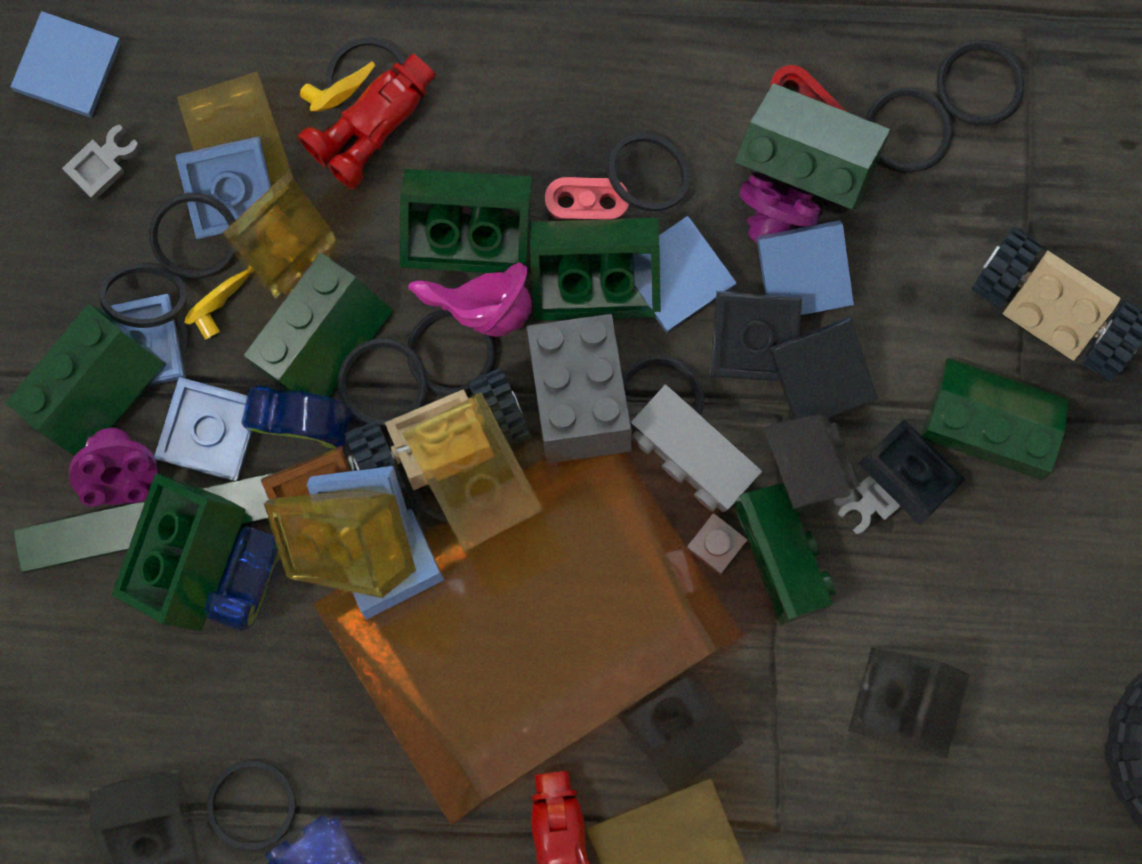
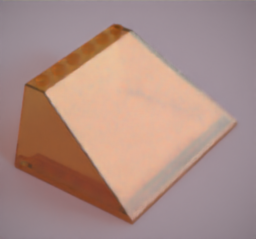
(533, 631)

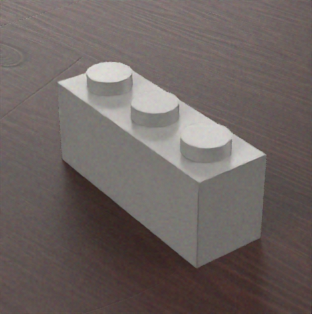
(693, 450)

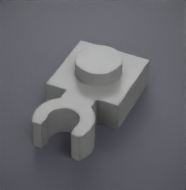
(96, 167)
(874, 500)

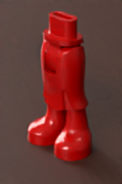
(371, 118)
(557, 821)

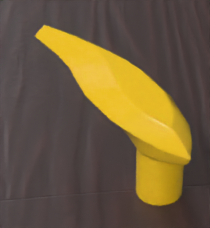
(337, 93)
(214, 300)

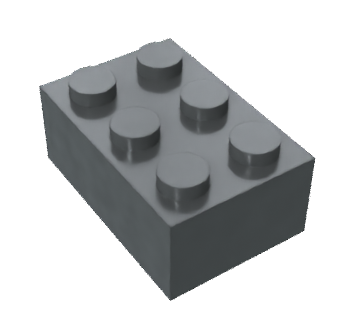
(579, 388)

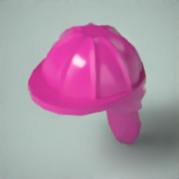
(490, 303)

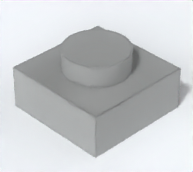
(716, 544)

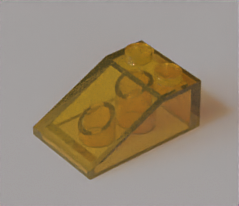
(235, 113)
(280, 237)
(472, 472)
(342, 540)
(671, 830)

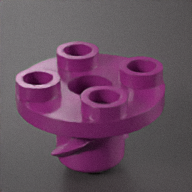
(777, 206)
(112, 469)

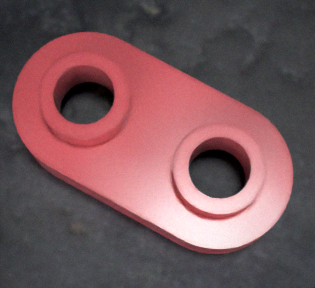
(586, 197)

